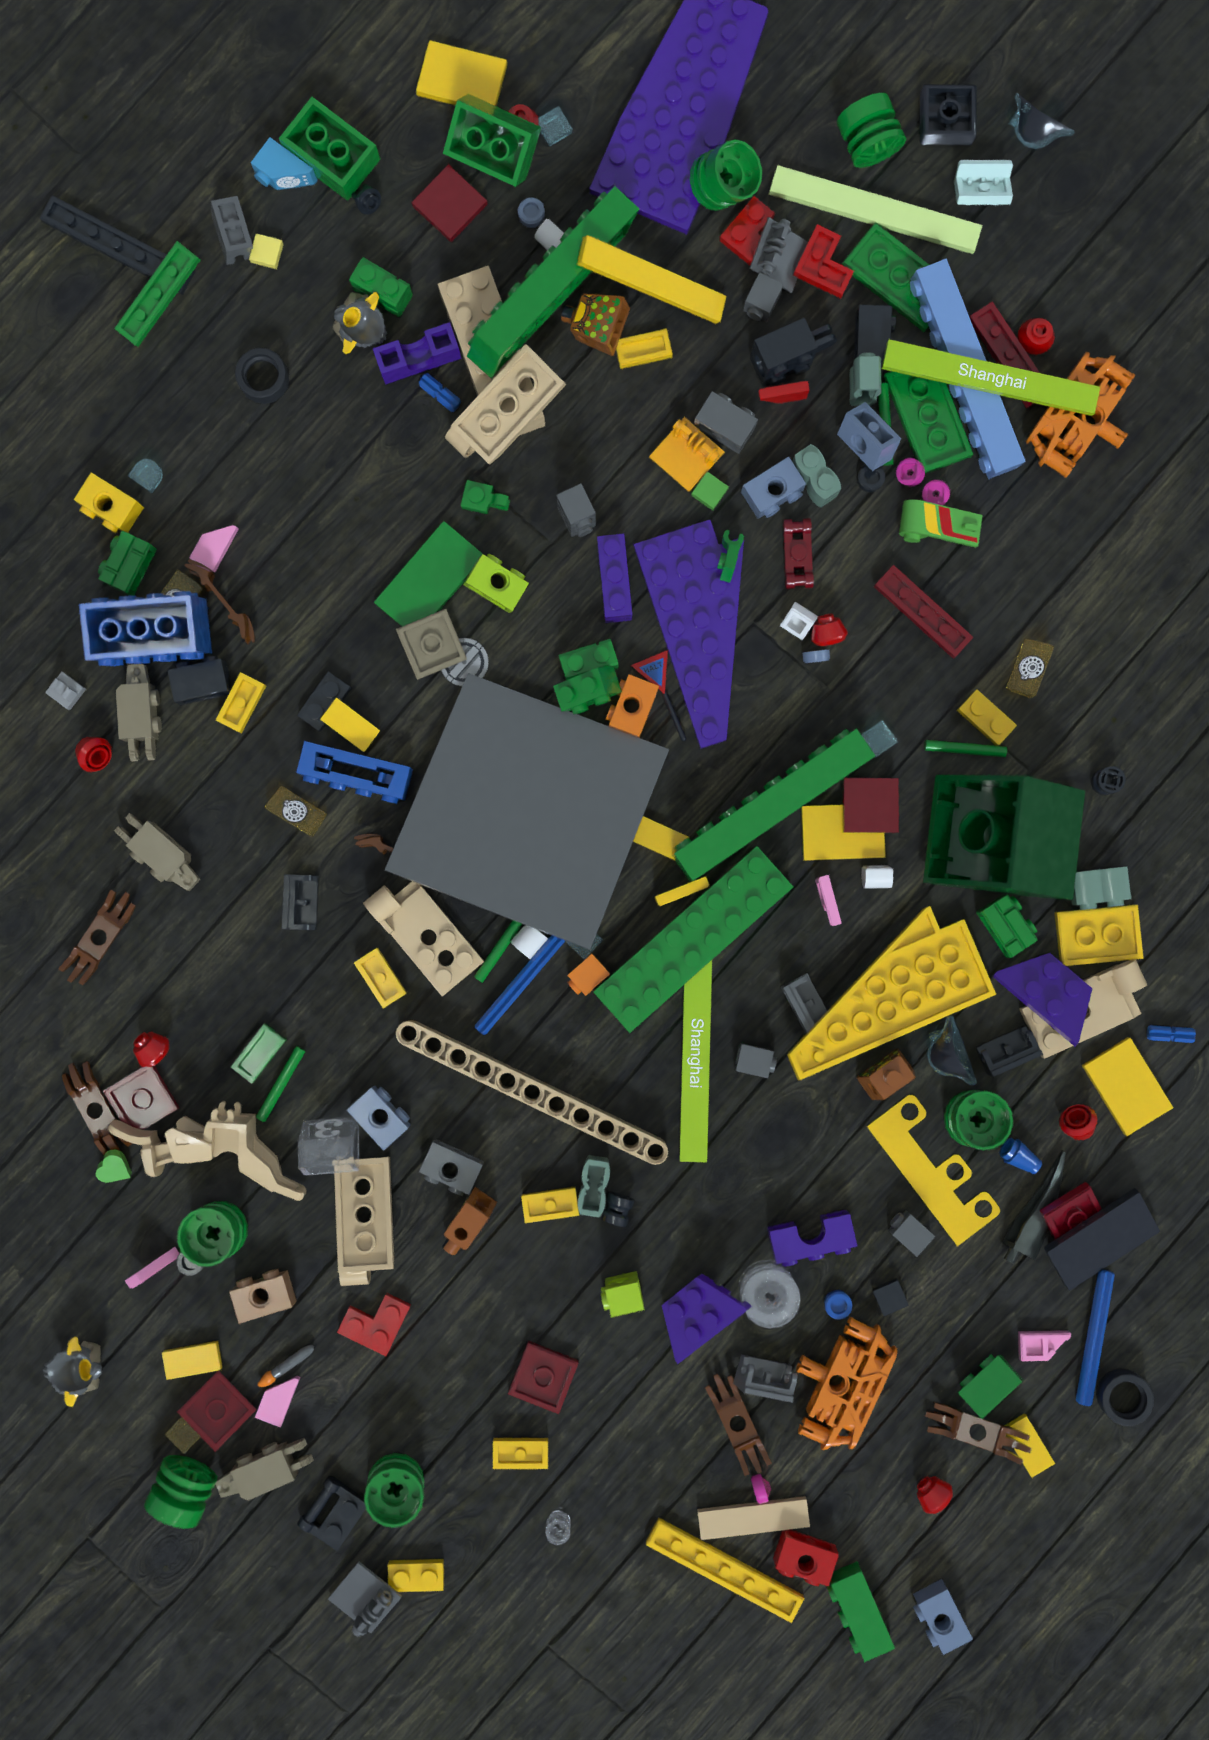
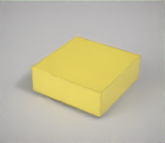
(266, 251)

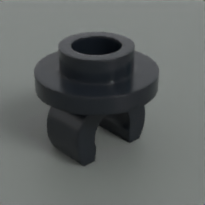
(367, 200)

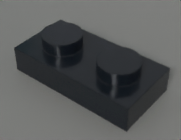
(322, 698)

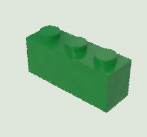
(859, 1612)

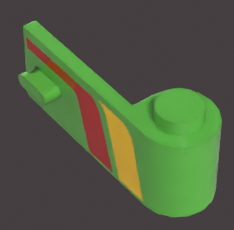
(927, 519)

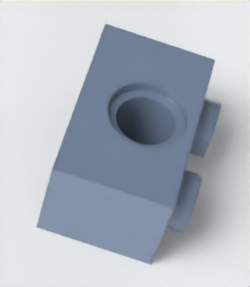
(869, 436)
(782, 475)
(364, 1110)
(949, 1632)

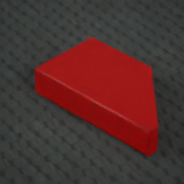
(785, 392)

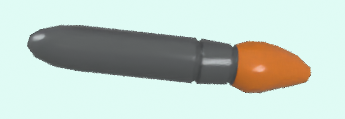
(270, 1376)

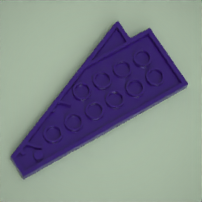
(696, 620)

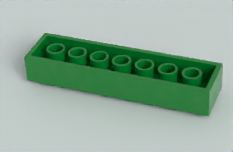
(547, 284)
(776, 803)
(693, 939)

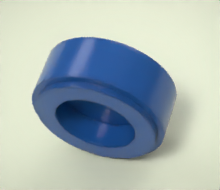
(838, 1304)

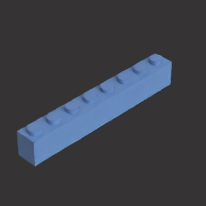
(955, 334)

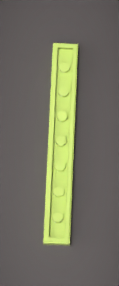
(875, 208)

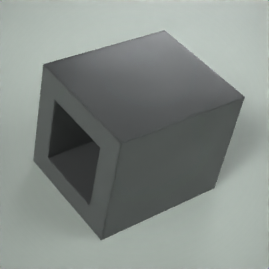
(762, 297)
(755, 1060)
(910, 1232)

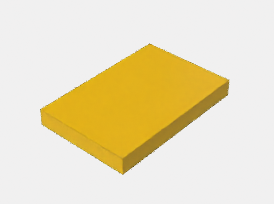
(455, 72)
(825, 838)
(1099, 935)
(1127, 1086)

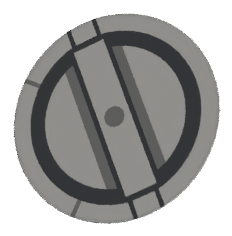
(475, 664)

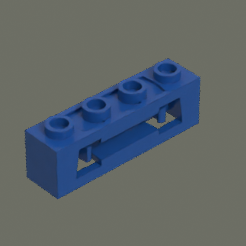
(311, 762)

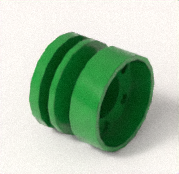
(871, 130)
(726, 175)
(993, 1124)
(198, 1238)
(180, 1491)
(391, 1505)

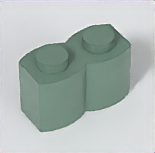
(865, 379)
(820, 480)
(1101, 886)
(592, 1192)

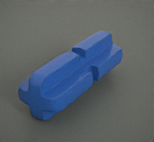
(435, 389)
(1175, 1034)

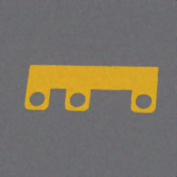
(930, 1182)

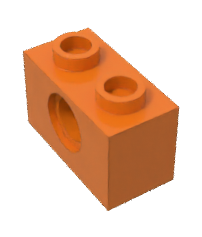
(644, 694)

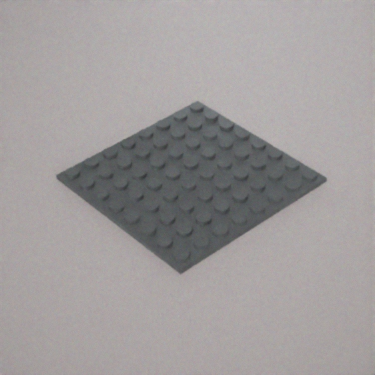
(527, 811)

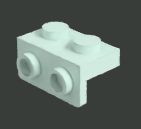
(983, 182)

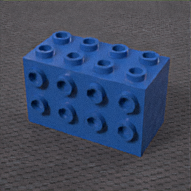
(145, 629)

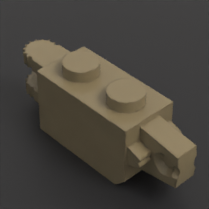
(138, 712)
(160, 852)
(263, 1471)

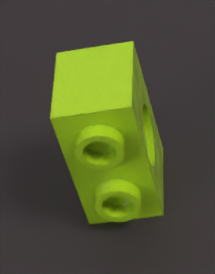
(480, 582)
(622, 1294)

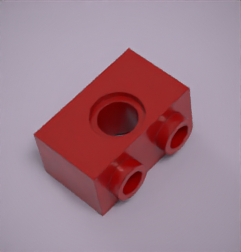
(793, 1546)

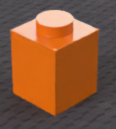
(587, 975)

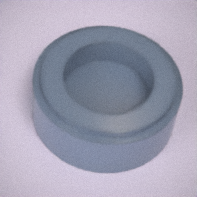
(531, 212)
(816, 656)

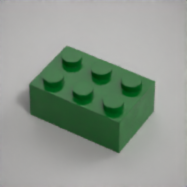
(491, 140)
(331, 147)

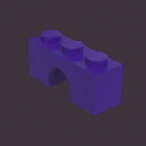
(433, 350)
(614, 578)
(836, 1235)

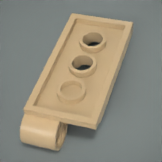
(483, 423)
(406, 919)
(1108, 1007)
(368, 1244)

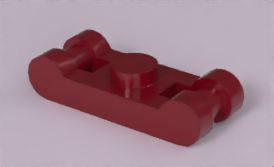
(797, 554)

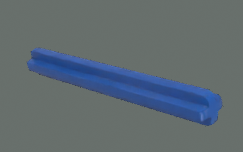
(519, 983)
(1095, 1337)

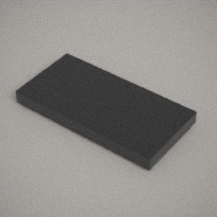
(1101, 1239)

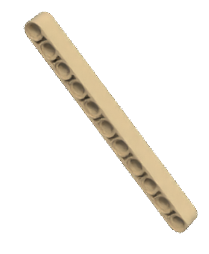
(541, 1103)

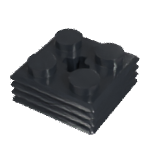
(962, 109)

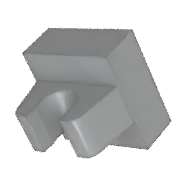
(65, 690)

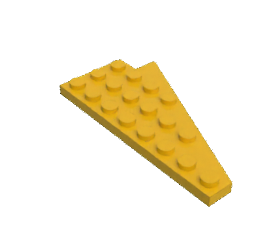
(908, 986)

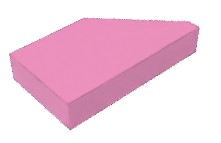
(213, 547)
(828, 900)
(152, 1268)
(1040, 1344)
(277, 1401)

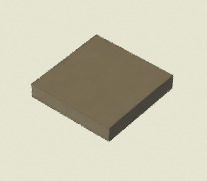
(431, 644)

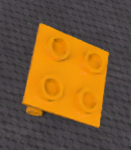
(686, 454)

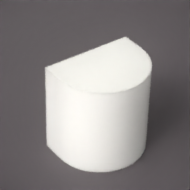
(548, 234)
(798, 621)
(877, 876)
(529, 941)

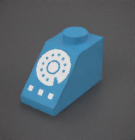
(281, 168)

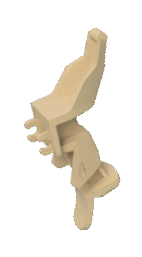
(195, 1143)

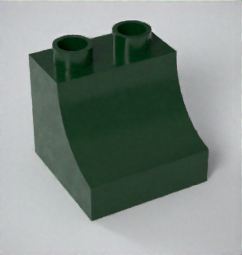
(1004, 835)

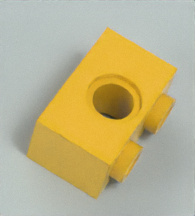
(96, 493)

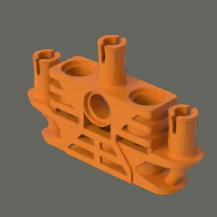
(1080, 432)
(868, 1379)

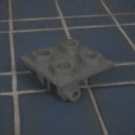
(778, 253)
(364, 1599)

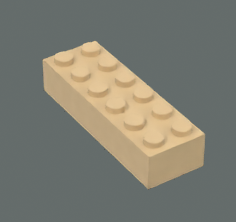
(467, 302)

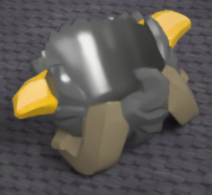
(359, 321)
(75, 1370)

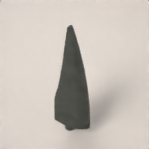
(1029, 1226)

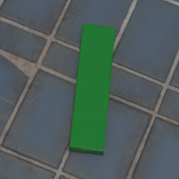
(157, 294)

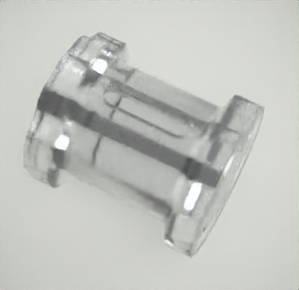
(552, 1532)

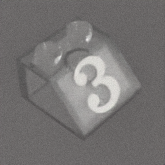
(328, 1146)

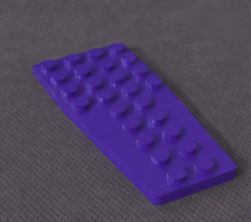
(682, 108)

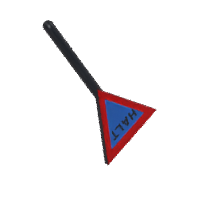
(655, 672)

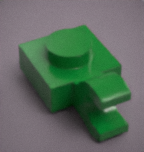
(480, 497)
(728, 560)

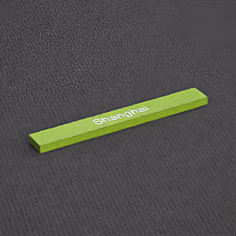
(990, 377)
(695, 1066)

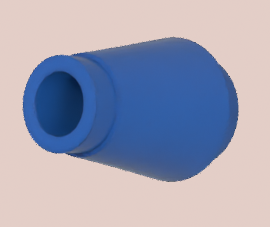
(1018, 1155)

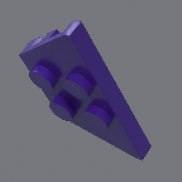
(1050, 992)
(699, 1314)

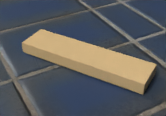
(753, 1518)

